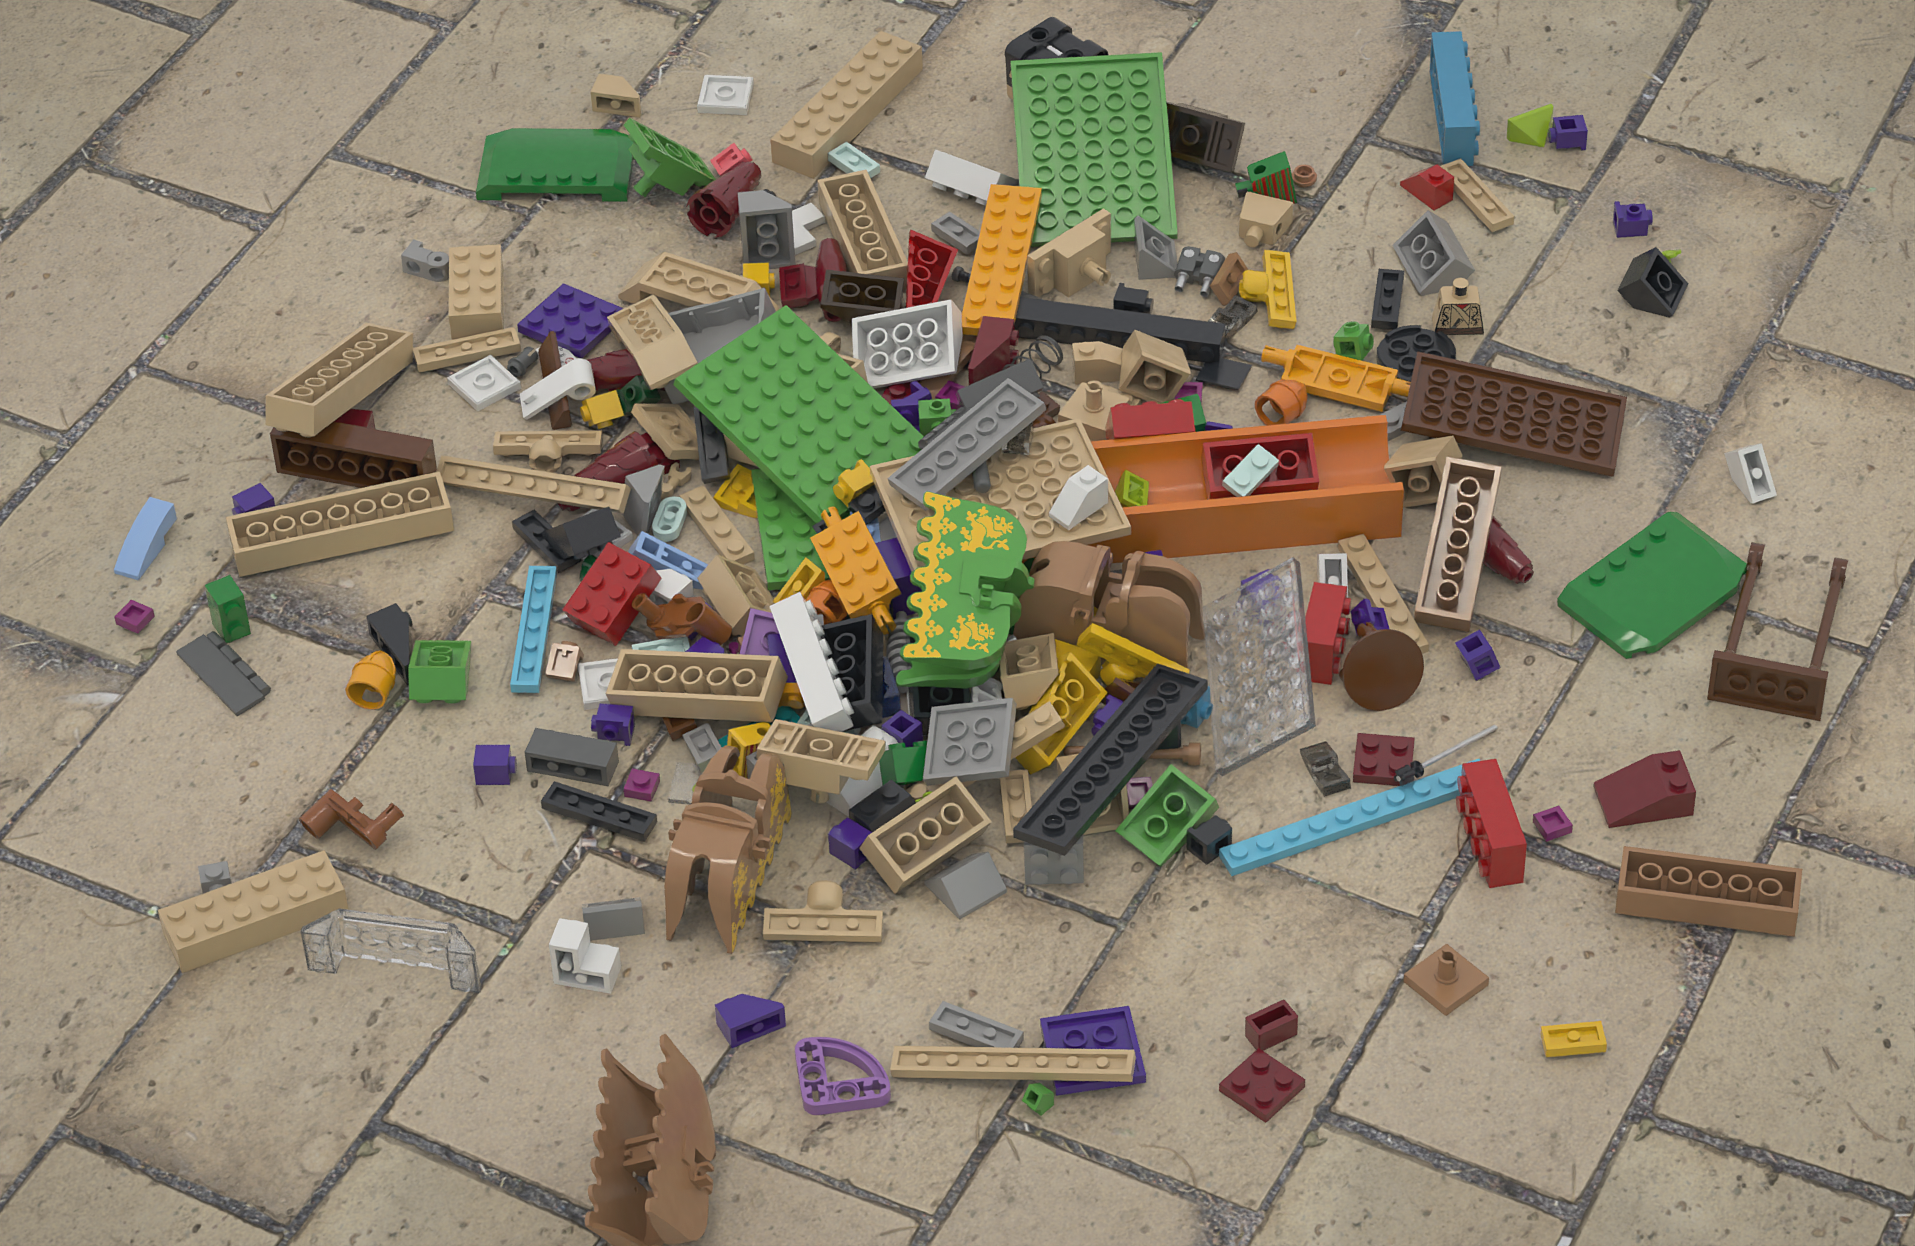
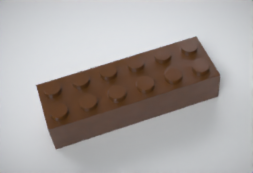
(352, 455)

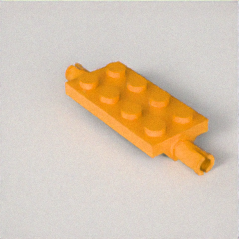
(1338, 376)
(856, 567)

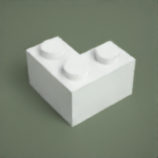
(582, 963)

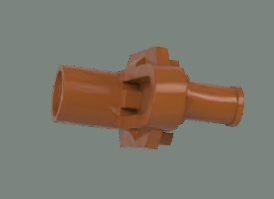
(682, 618)
(334, 808)

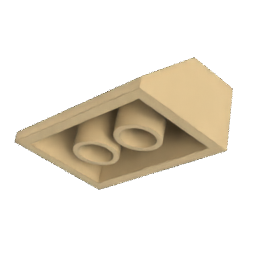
(734, 591)
(1028, 669)

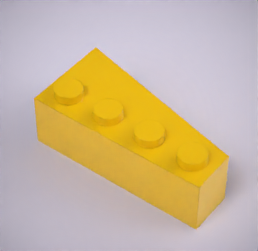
(1074, 697)

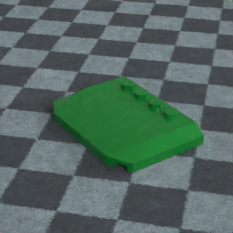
(556, 163)
(1653, 586)

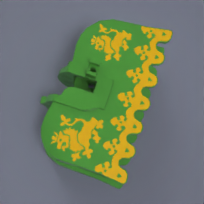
(966, 593)

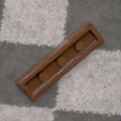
(550, 362)

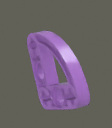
(829, 1091)

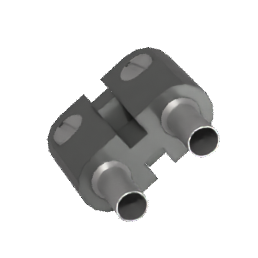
(1197, 266)

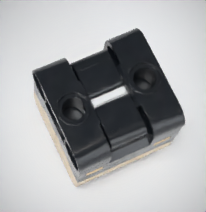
(1048, 41)

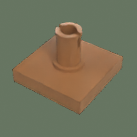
(1446, 979)

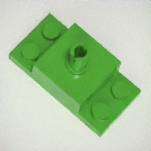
(665, 161)

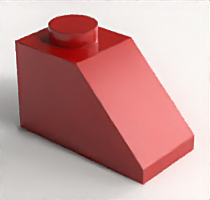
(1431, 186)

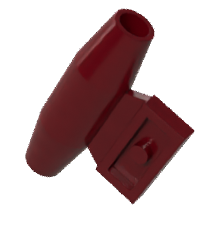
(805, 283)

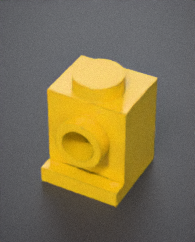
(853, 482)

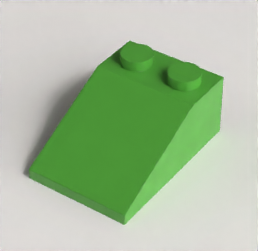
(439, 671)
(1165, 813)

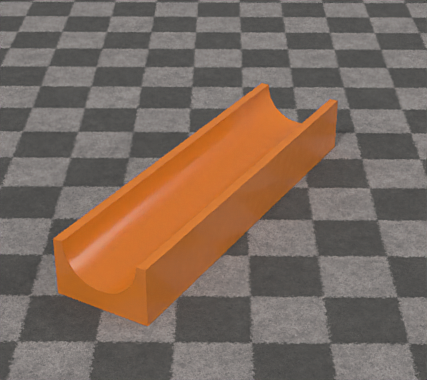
(1181, 522)

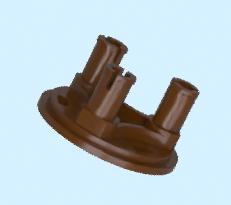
(1382, 668)

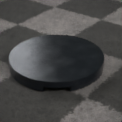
(1401, 345)

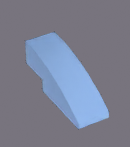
(145, 538)

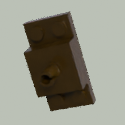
(1204, 136)

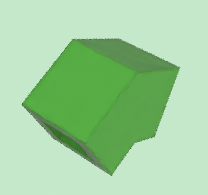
(1038, 1098)

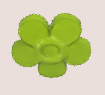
(1671, 253)

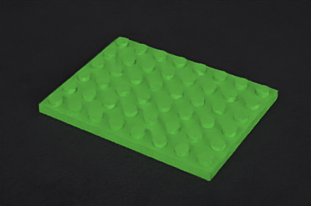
(1095, 141)
(797, 410)

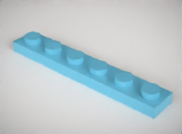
(533, 629)

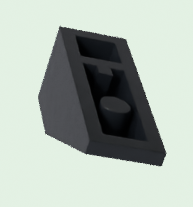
(392, 635)

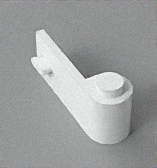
(571, 379)

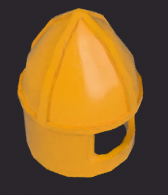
(374, 673)

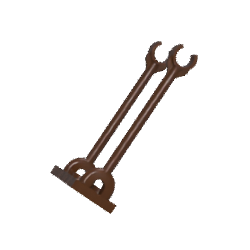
(1769, 683)

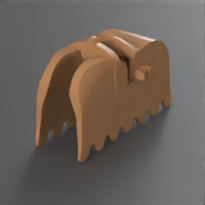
(1148, 603)
(656, 1136)

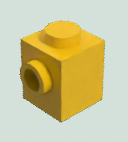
(760, 273)
(601, 409)

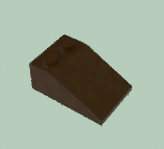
(859, 294)

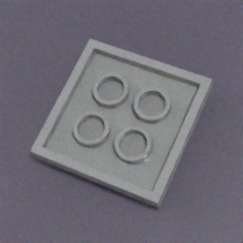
(970, 741)

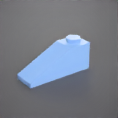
(665, 556)

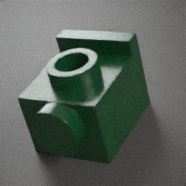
(636, 393)

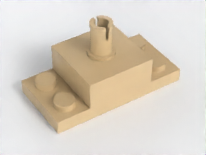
(1072, 258)
(1092, 405)
(820, 756)

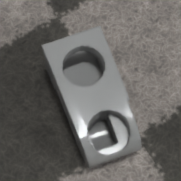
(425, 262)

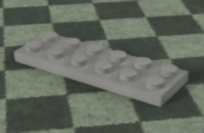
(967, 442)

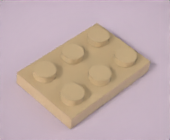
(669, 429)

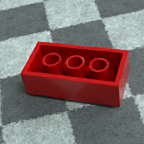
(1294, 473)
(1491, 823)

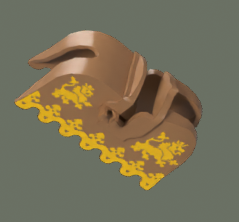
(728, 839)

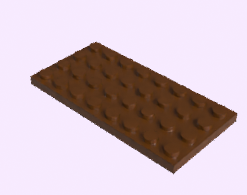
(1515, 414)

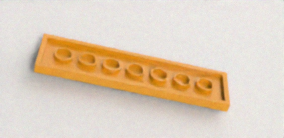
(1001, 255)

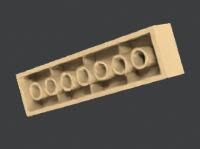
(846, 103)
(338, 379)
(339, 524)

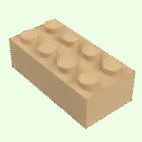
(476, 290)
(925, 835)

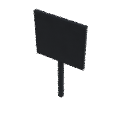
(1225, 374)

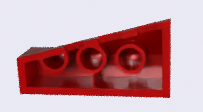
(927, 269)

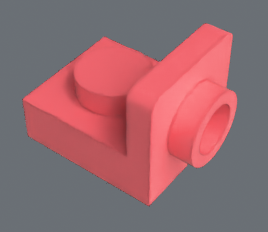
(729, 159)

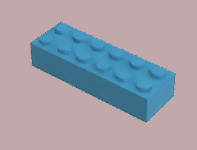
(1453, 97)

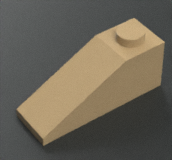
(1096, 362)

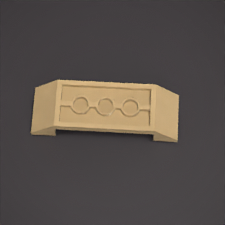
(685, 282)
(652, 341)

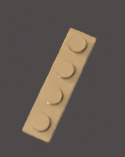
(1479, 196)
(466, 349)
(717, 526)

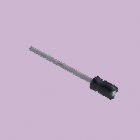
(1406, 773)

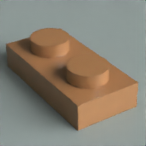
(1228, 278)

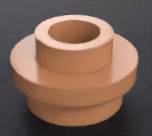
(1304, 176)

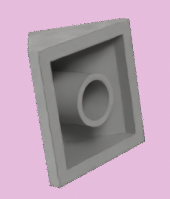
(1153, 252)
(643, 498)
(968, 884)
(614, 918)

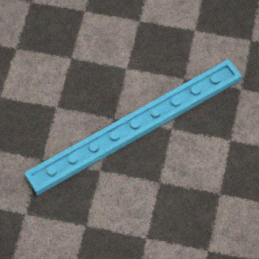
(1341, 821)

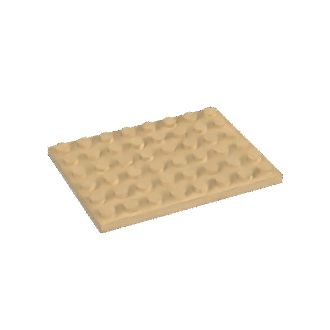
(1022, 487)

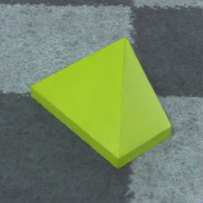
(1531, 127)
(1132, 490)

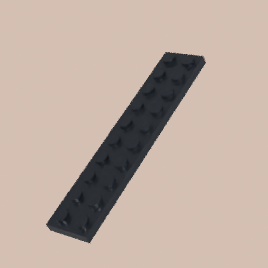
(1110, 759)

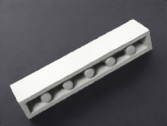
(811, 664)

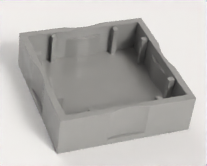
(717, 324)

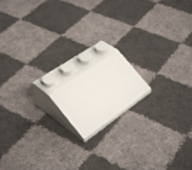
(909, 343)

